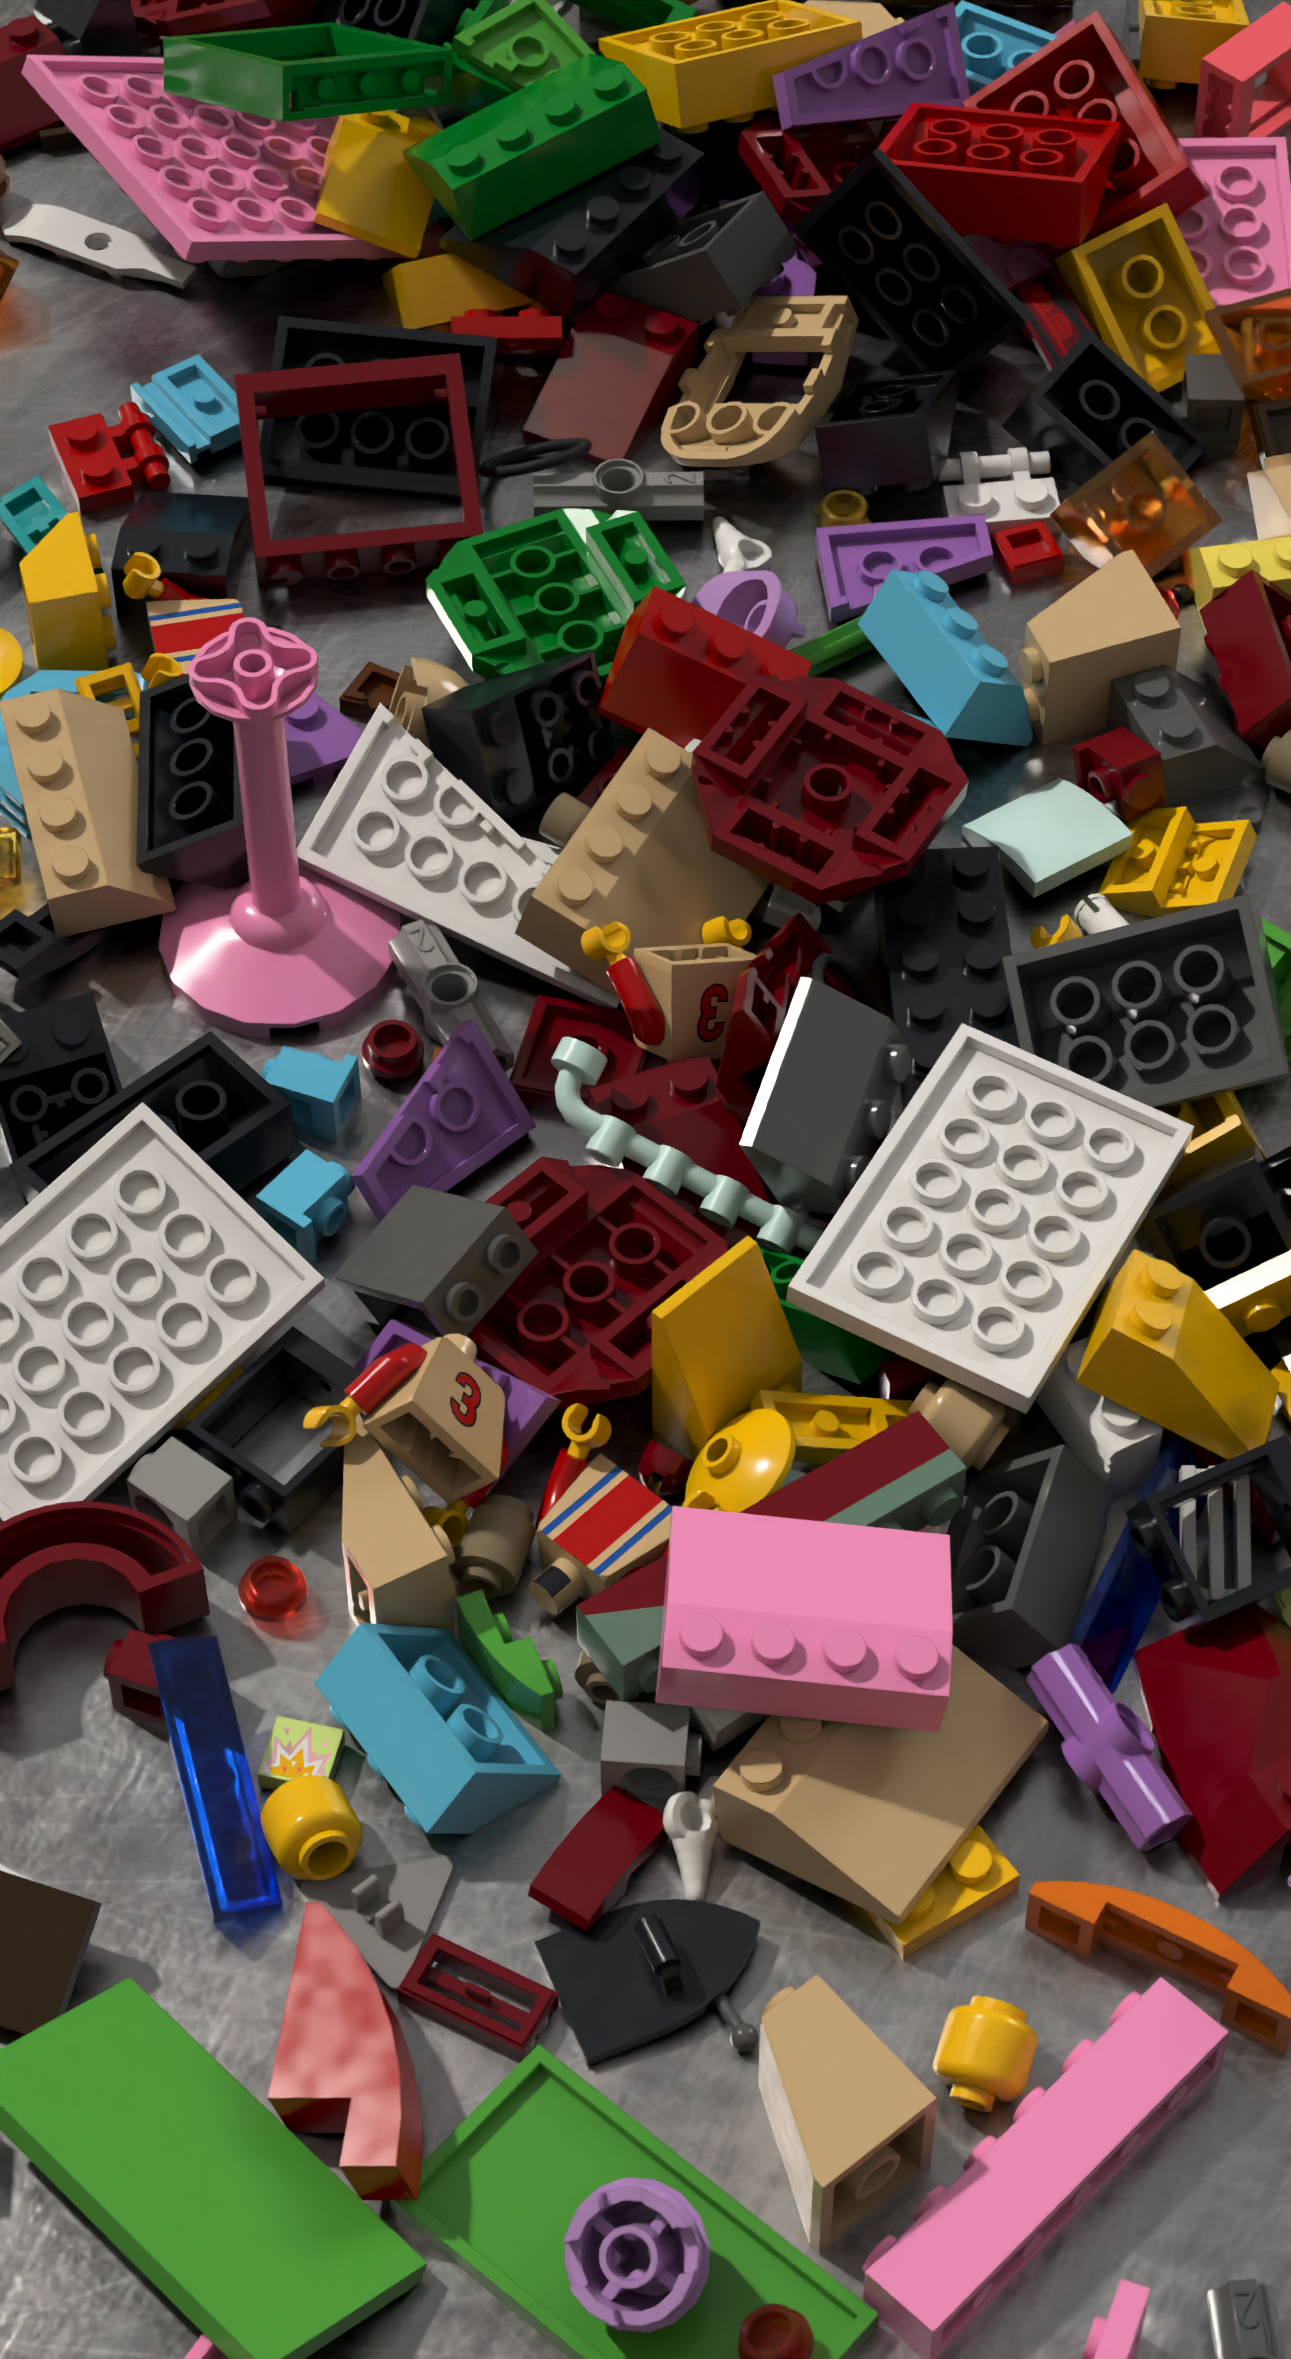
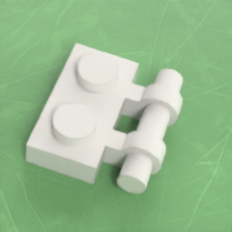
(1003, 502)

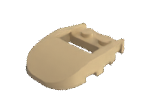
(733, 434)

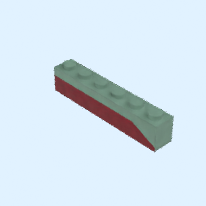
(888, 1481)

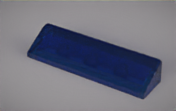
(1128, 1585)
(214, 1777)

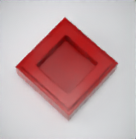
(1027, 552)

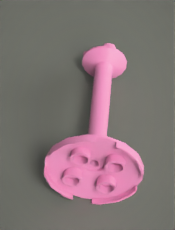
(288, 939)

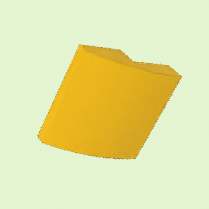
(1178, 863)

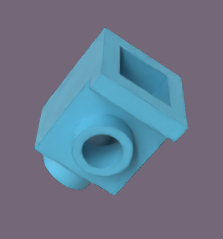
(318, 1088)
(307, 1202)

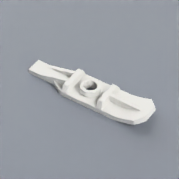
(78, 237)

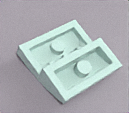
(1050, 835)

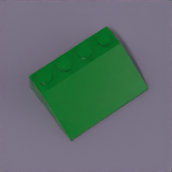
(536, 143)

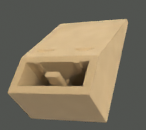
(389, 1551)

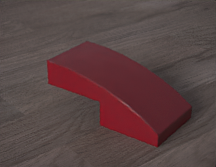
(597, 1857)

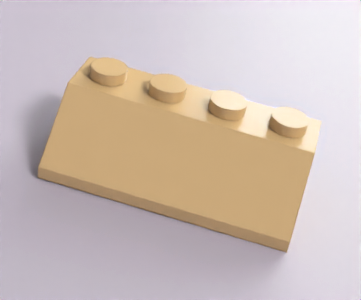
(82, 809)

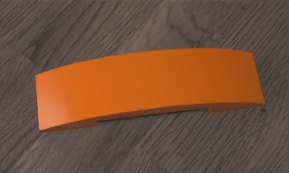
(1083, 1912)

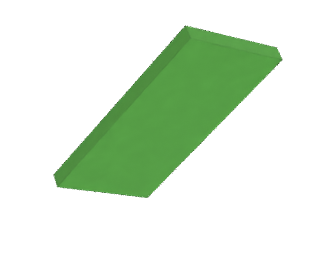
(524, 2163)
(198, 2179)

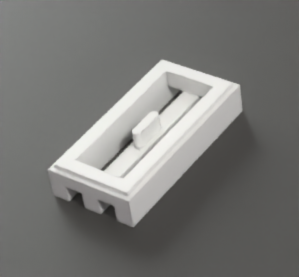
(1241, 1536)

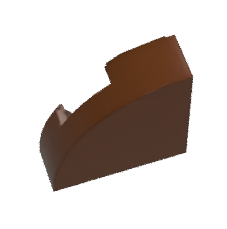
(368, 689)

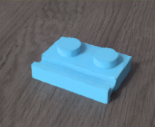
(191, 407)

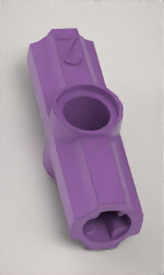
(1108, 1747)

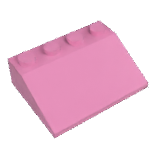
(806, 1619)

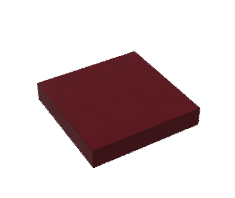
(596, 1025)

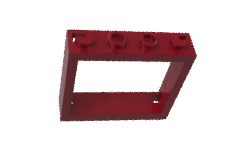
(351, 389)

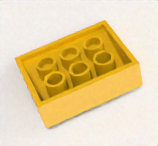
(726, 59)

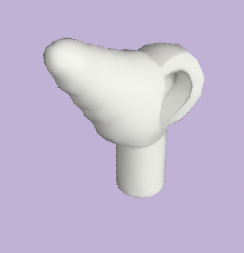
(737, 550)
(693, 1830)

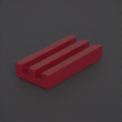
(466, 2020)

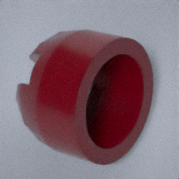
(666, 1463)

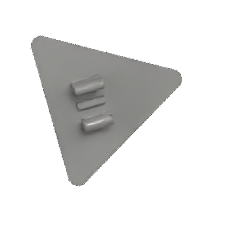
(386, 1910)

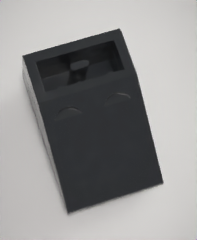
(523, 732)
(54, 1073)

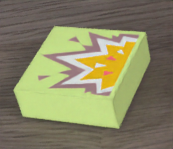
(300, 1750)

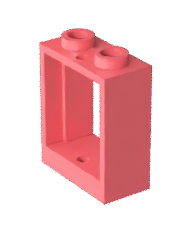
(1226, 91)

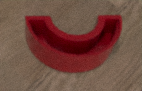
(94, 1557)

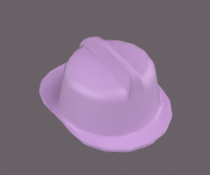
(753, 603)

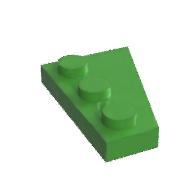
(521, 43)

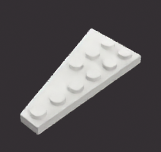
(432, 851)

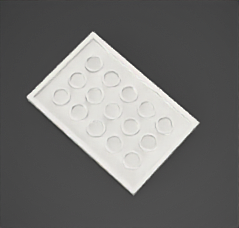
(991, 1217)
(127, 1308)

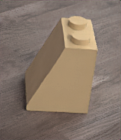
(1088, 637)
(840, 2110)

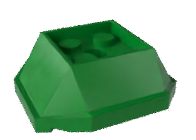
(549, 588)

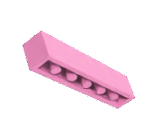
(1042, 2168)

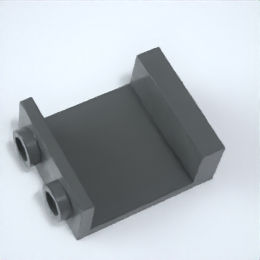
(439, 1257)

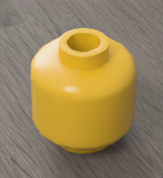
(311, 1828)
(985, 2053)

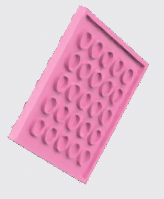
(201, 171)

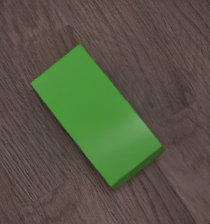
(510, 1666)

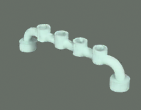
(665, 1165)

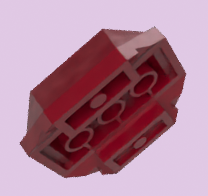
(587, 1299)

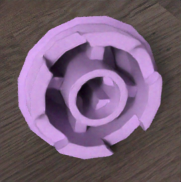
(636, 2254)

